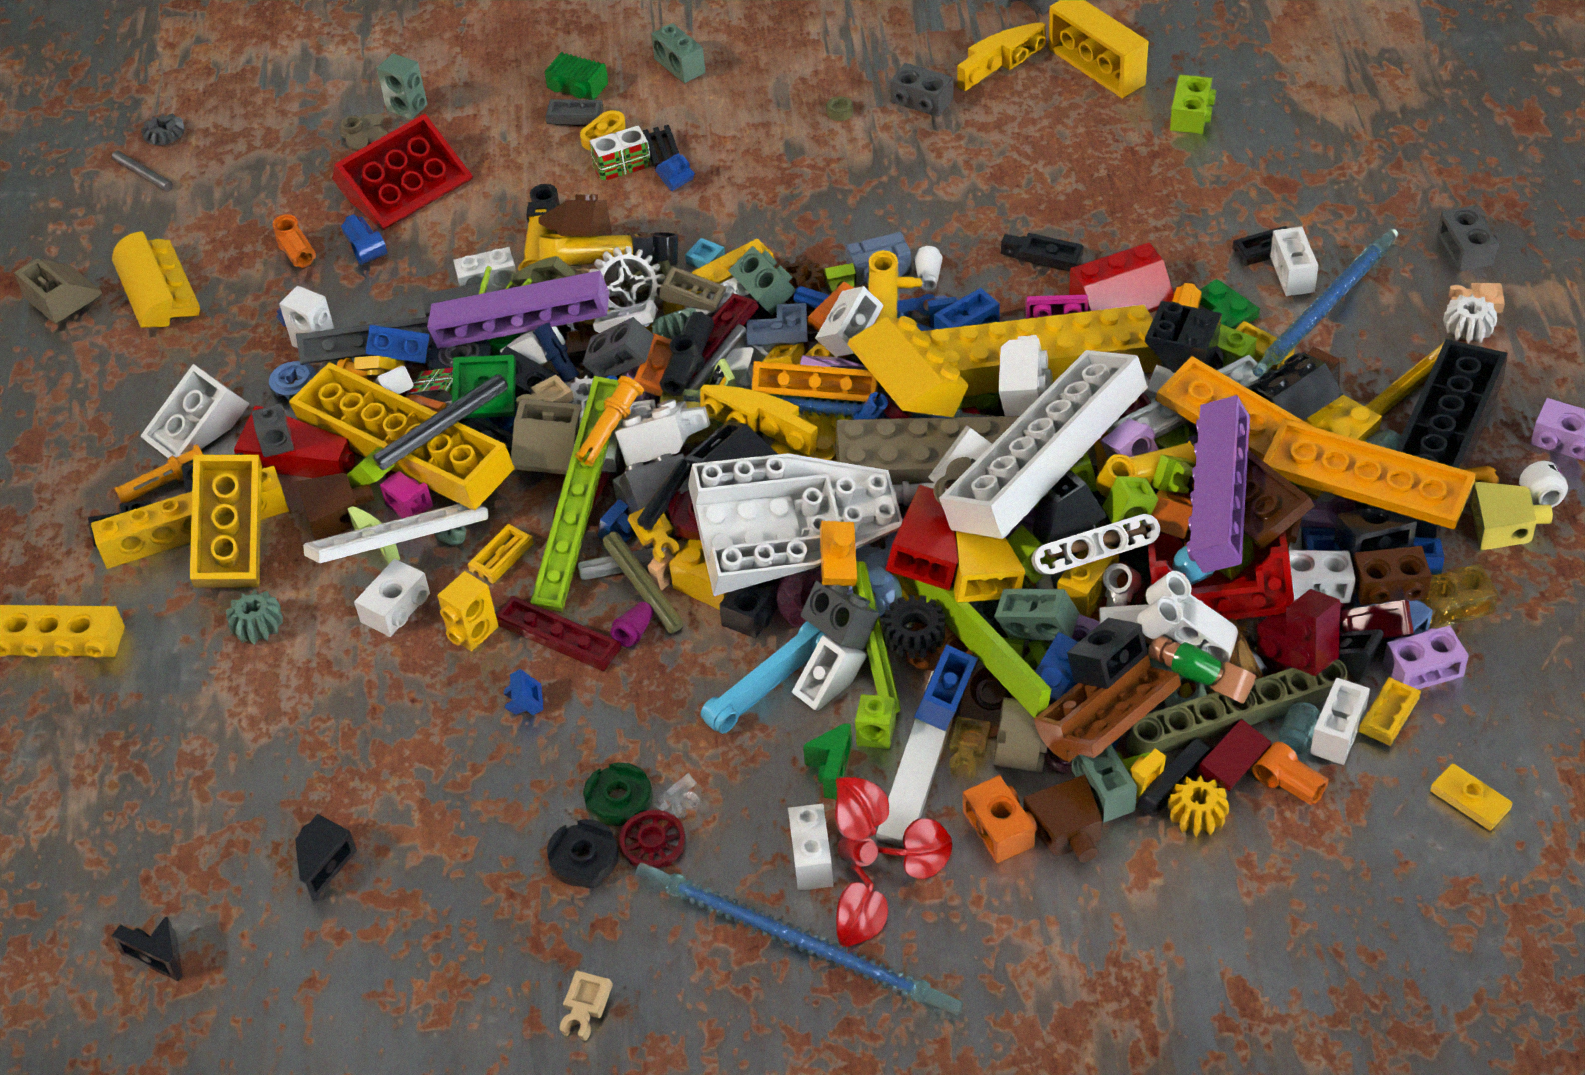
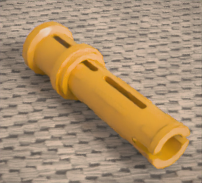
(616, 408)
(126, 491)

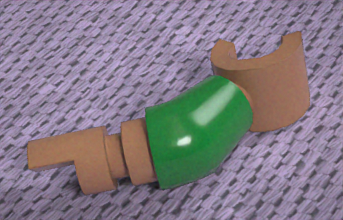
(1202, 667)

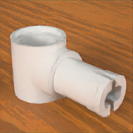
(1116, 595)

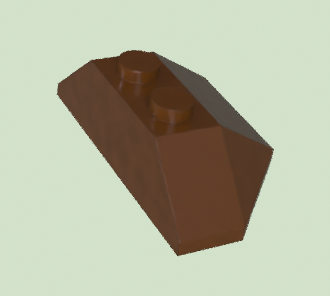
(579, 217)

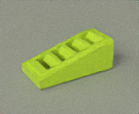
(367, 471)

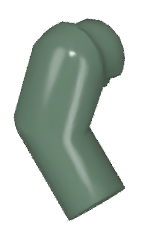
(452, 536)

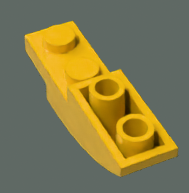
(1001, 49)
(761, 413)

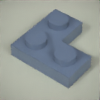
(787, 328)

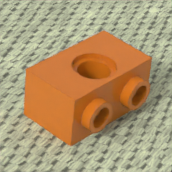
(1005, 835)

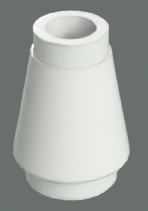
(928, 266)

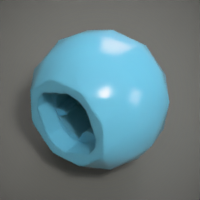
(1184, 565)

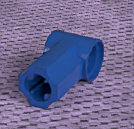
(364, 242)

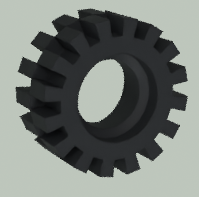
(914, 641)

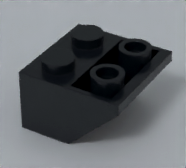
(1182, 333)
(1299, 386)
(730, 442)
(1067, 510)

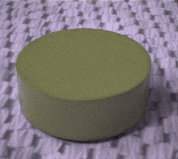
(839, 108)

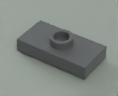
(573, 111)

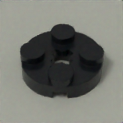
(587, 870)

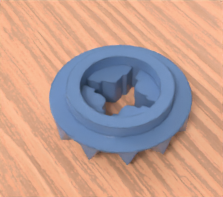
(286, 373)

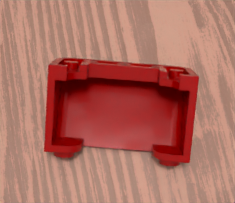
(1257, 591)

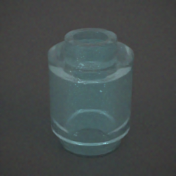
(1299, 726)

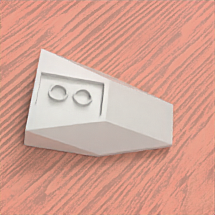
(766, 513)

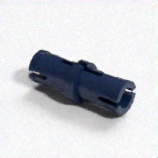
(556, 352)

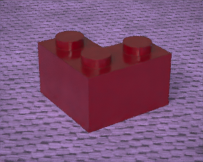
(1304, 634)

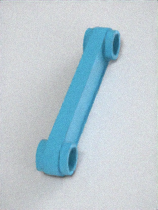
(723, 711)

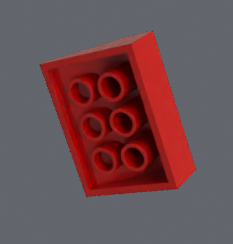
(400, 172)

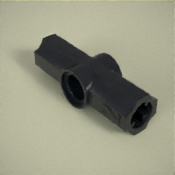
(687, 353)

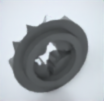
(155, 135)

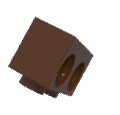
(1391, 575)

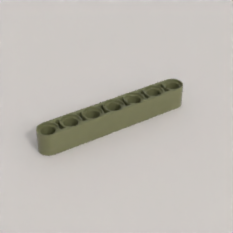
(1224, 716)

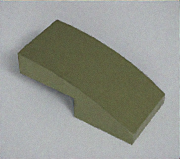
(543, 270)

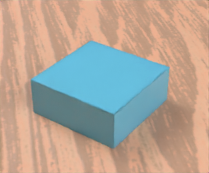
(703, 253)

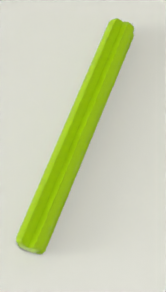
(876, 643)

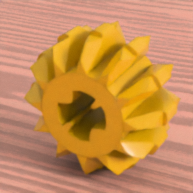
(1198, 805)

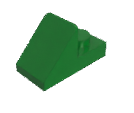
(830, 755)

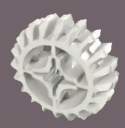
(624, 274)

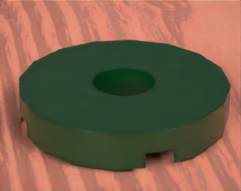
(617, 810)

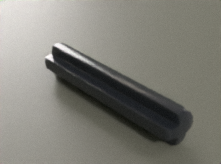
(664, 494)

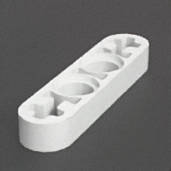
(1096, 546)

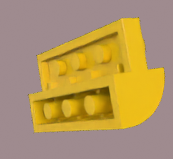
(153, 280)

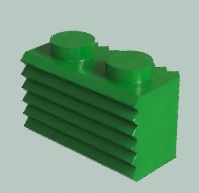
(576, 76)

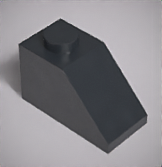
(321, 854)

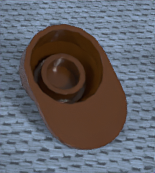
(984, 698)

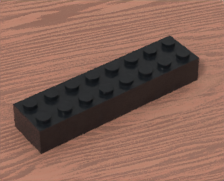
(1453, 409)

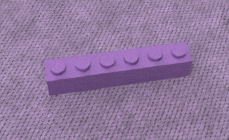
(518, 309)
(1219, 485)

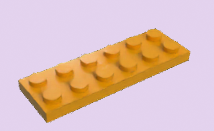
(1200, 384)
(1370, 473)

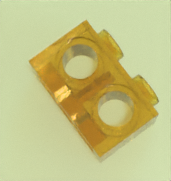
(1460, 596)

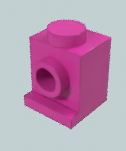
(405, 495)

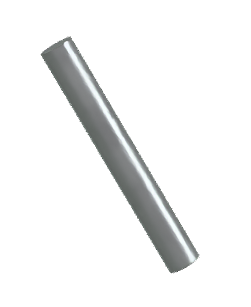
(142, 171)
(721, 353)

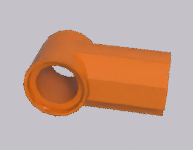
(293, 241)
(1281, 768)

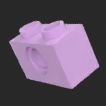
(1561, 429)

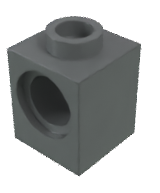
(272, 430)

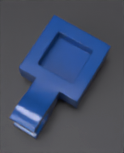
(912, 304)

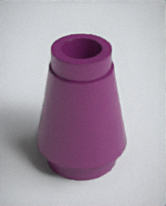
(632, 624)

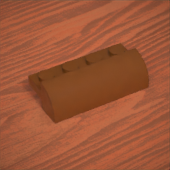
(1094, 717)

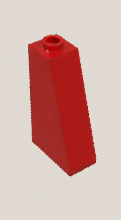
(314, 453)
(925, 543)

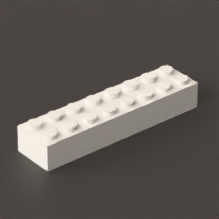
(1043, 444)

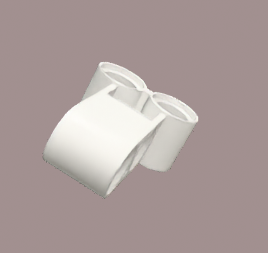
(1186, 618)

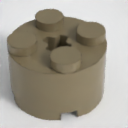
(1018, 740)

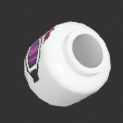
(1545, 483)

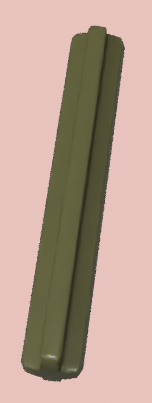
(643, 582)

